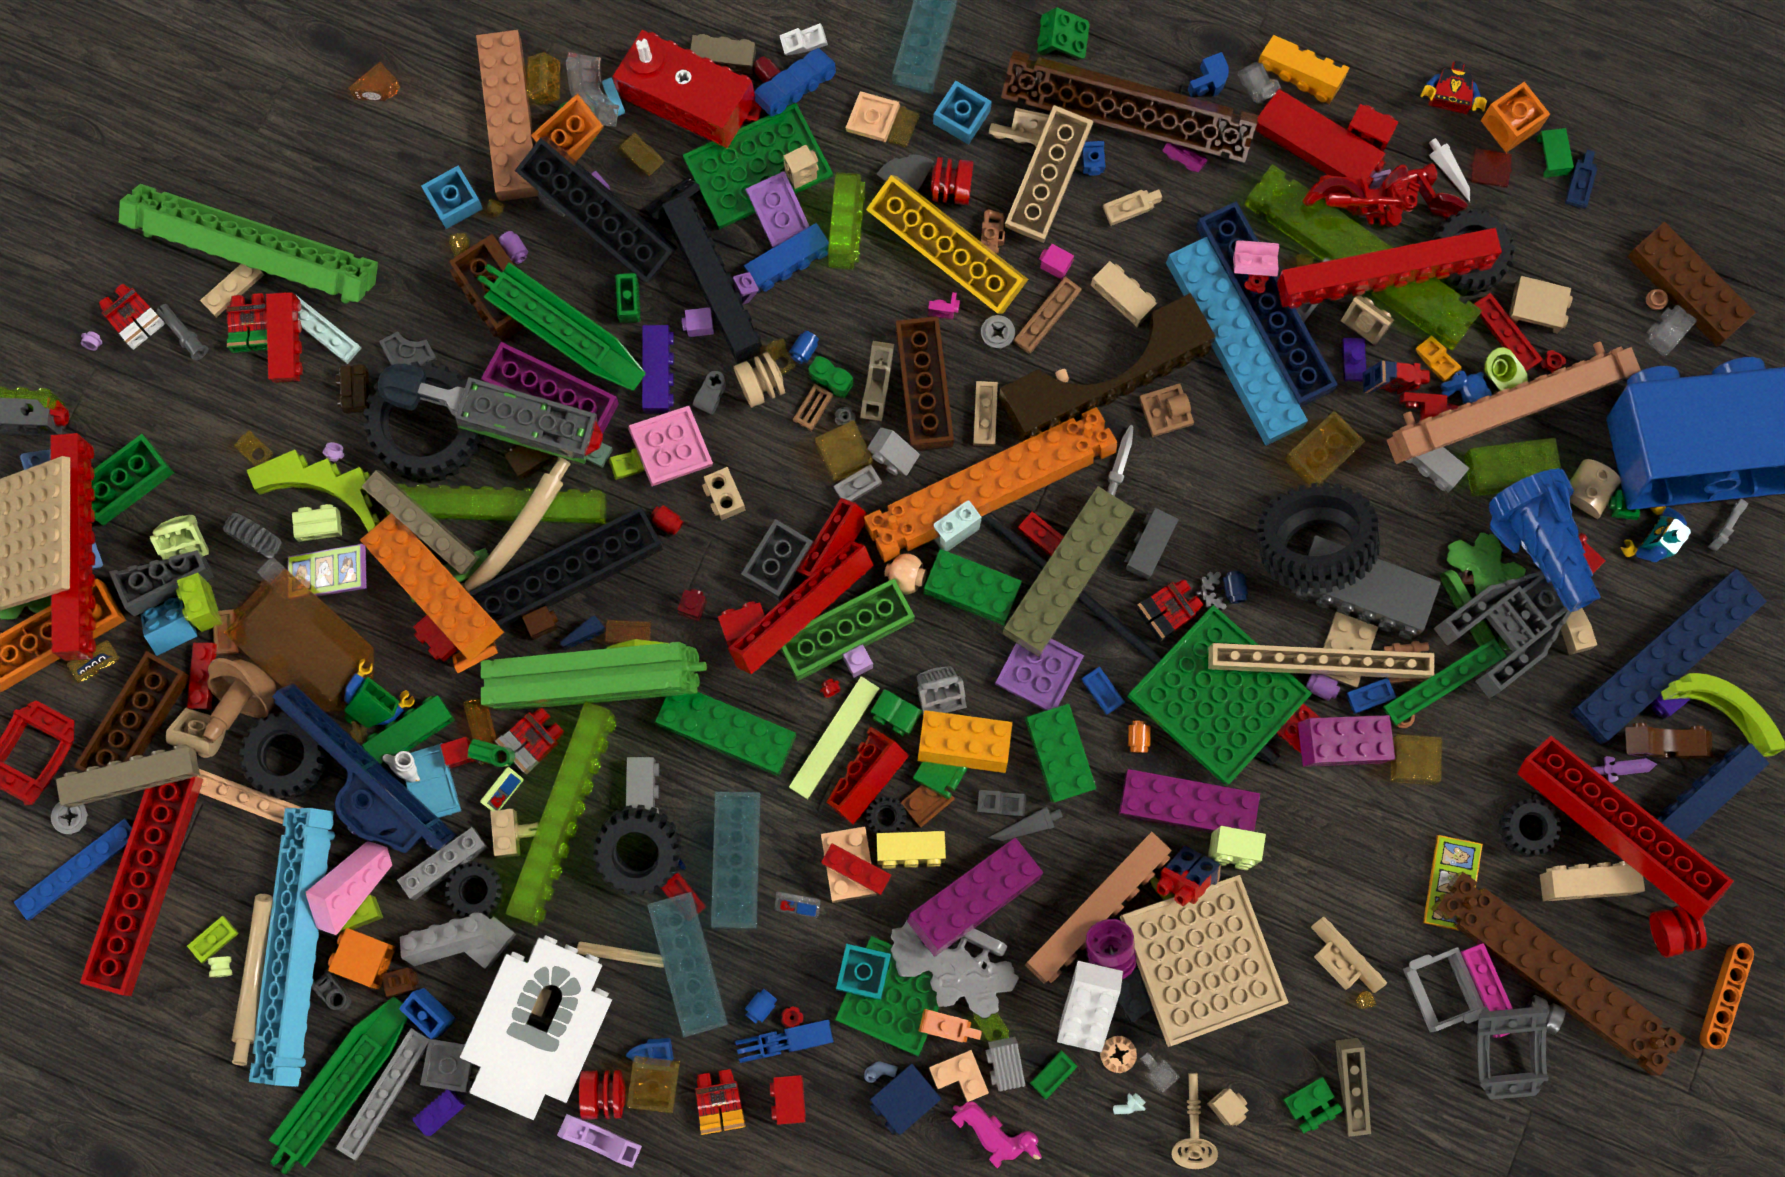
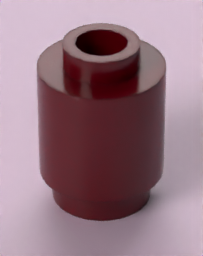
(765, 69)

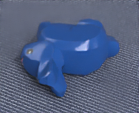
(1471, 386)

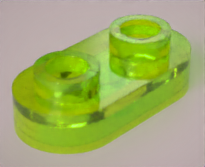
(990, 1024)

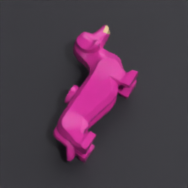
(993, 1137)

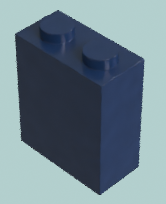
(904, 1100)

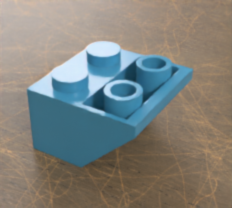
(166, 626)

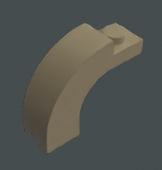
(877, 381)

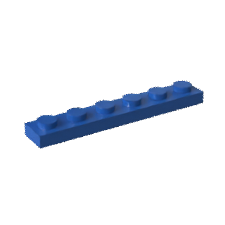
(74, 870)

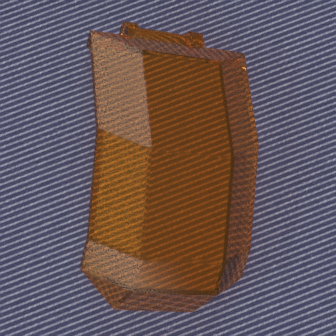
(300, 641)

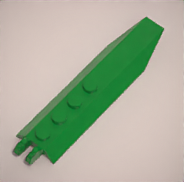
(562, 326)
(338, 1085)

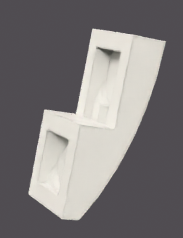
(803, 41)

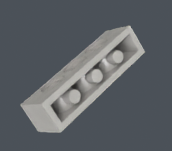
(442, 864)

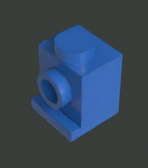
(1093, 166)

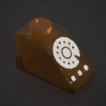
(375, 85)

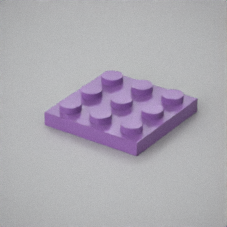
(1041, 678)

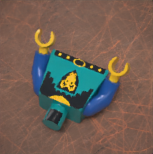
(1664, 537)

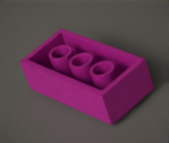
(1346, 740)

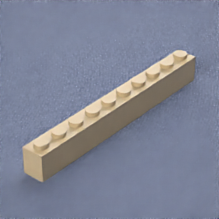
(1321, 661)

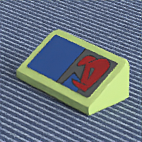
(502, 790)

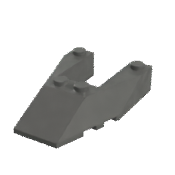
(1524, 615)

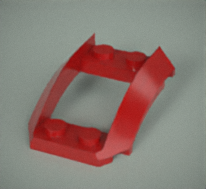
(48, 721)

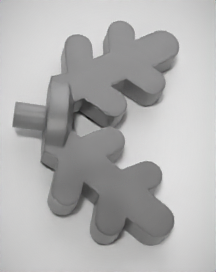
(1207, 585)

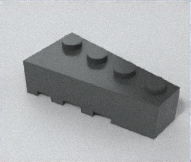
(156, 582)

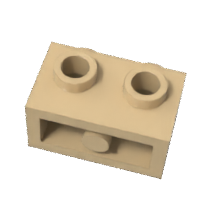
(1229, 1107)

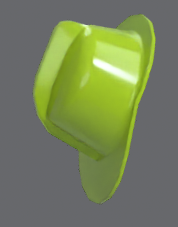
(1504, 369)

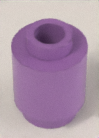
(513, 247)
(1322, 686)

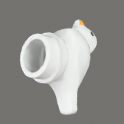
(403, 766)

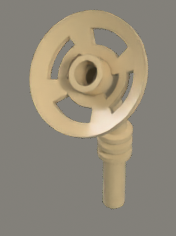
(1194, 1143)

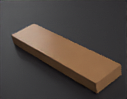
(1047, 315)

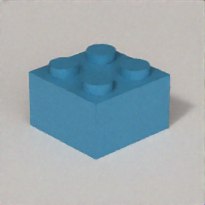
(962, 112)
(452, 197)

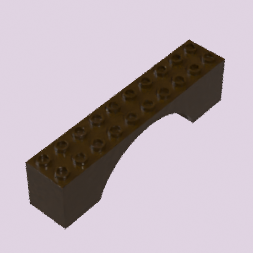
(1041, 402)

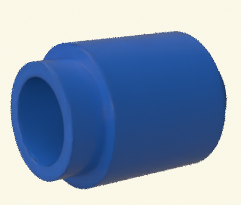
(804, 347)
(760, 1006)

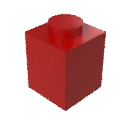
(456, 752)

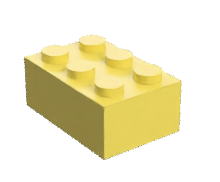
(911, 849)

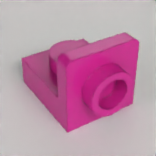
(943, 309)

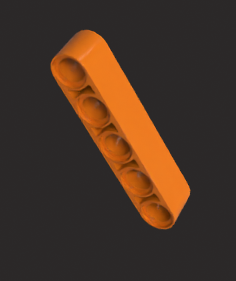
(1735, 990)

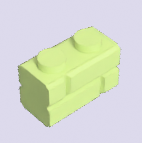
(317, 523)

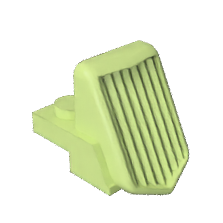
(178, 537)

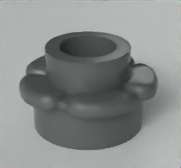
(841, 412)

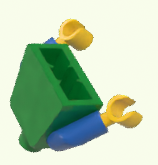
(370, 702)

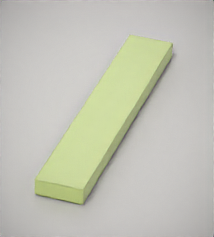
(834, 738)

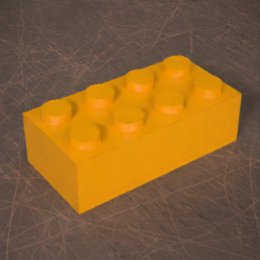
(965, 741)

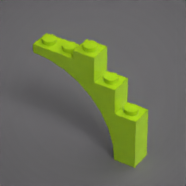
(290, 472)

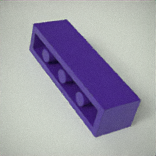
(656, 364)

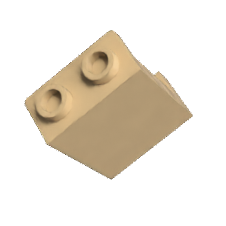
(1540, 303)

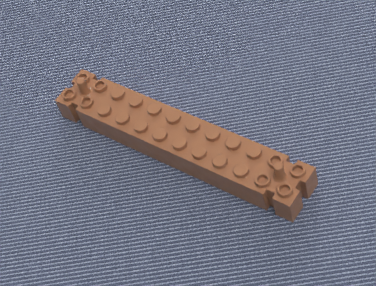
(1512, 403)

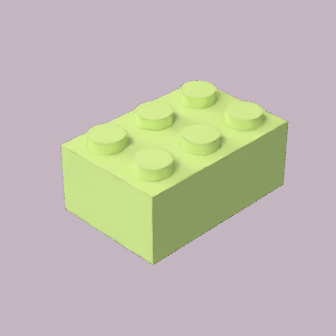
(1236, 847)

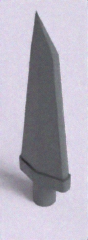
(1034, 823)

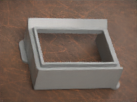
(1465, 983)

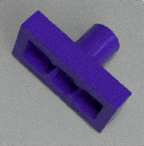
(1353, 359)

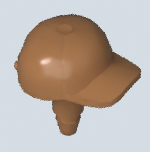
(240, 689)

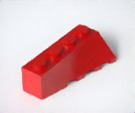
(866, 775)

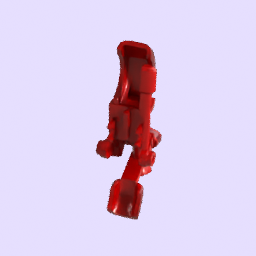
(1385, 203)

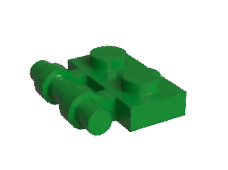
(1309, 1098)

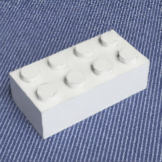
(1090, 1006)

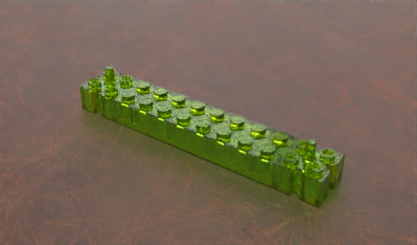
(1336, 236)

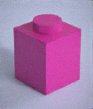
(1056, 261)

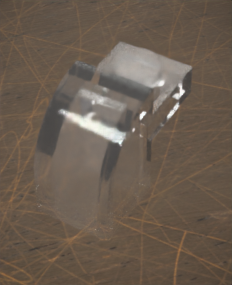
(1257, 83)

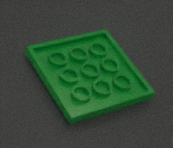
(899, 1011)

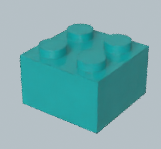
(863, 972)

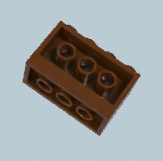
(468, 267)

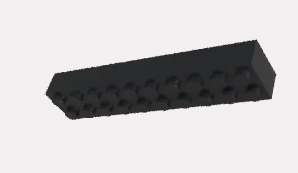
(569, 569)

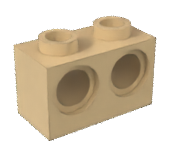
(801, 166)
(727, 492)

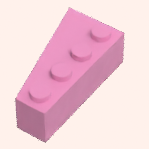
(347, 886)

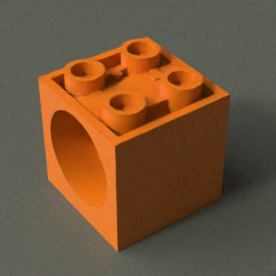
(1515, 117)
(361, 958)

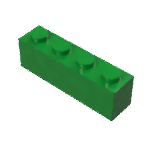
(411, 730)

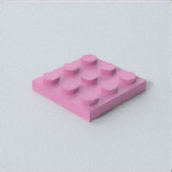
(670, 445)

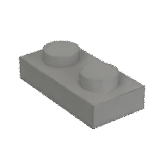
(858, 484)

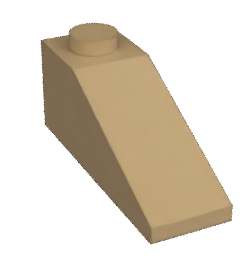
(1578, 633)

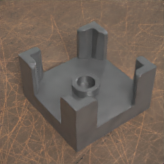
(445, 1068)

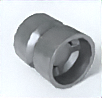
(1555, 1016)

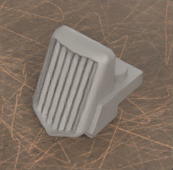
(941, 690)

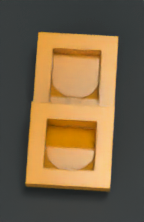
(1437, 359)

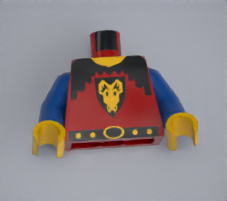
(1454, 90)

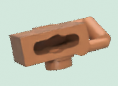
(992, 231)

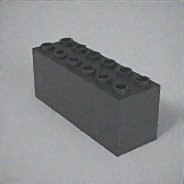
(1385, 596)

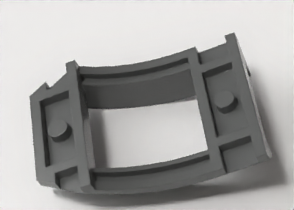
(1513, 1021)

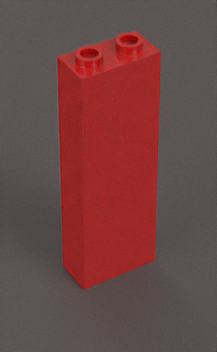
(1318, 139)

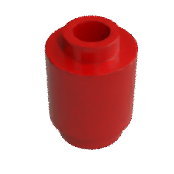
(666, 520)

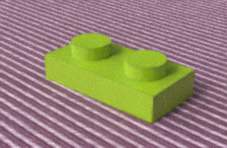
(212, 939)

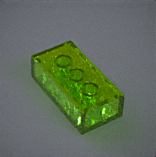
(846, 221)
(1502, 465)

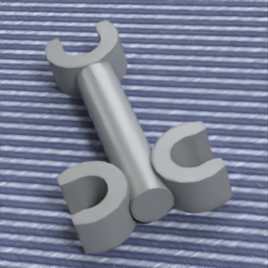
(1726, 531)

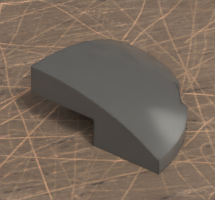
(909, 169)

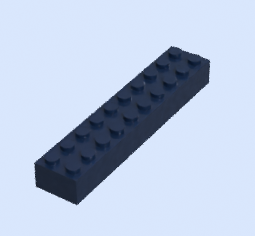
(1278, 325)
(1668, 656)

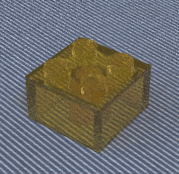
(843, 451)
(1416, 759)
(653, 1084)

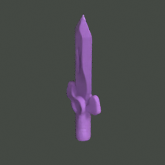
(1624, 767)

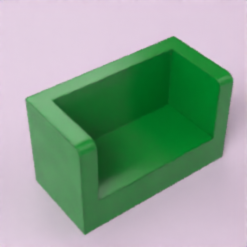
(1556, 152)

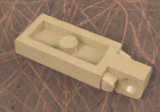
(1131, 205)

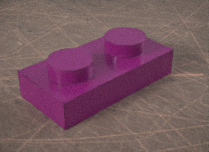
(1183, 154)

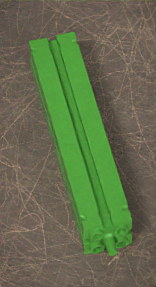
(590, 676)

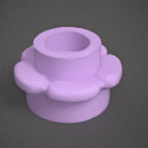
(91, 341)
(333, 451)

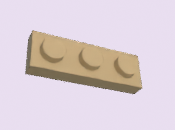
(234, 284)
(985, 413)

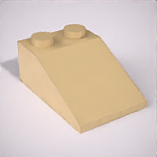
(1367, 319)

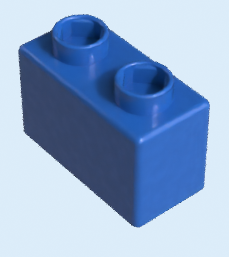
(1700, 434)

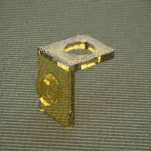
(778, 349)
(248, 443)
(359, 732)

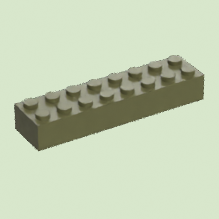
(1068, 571)

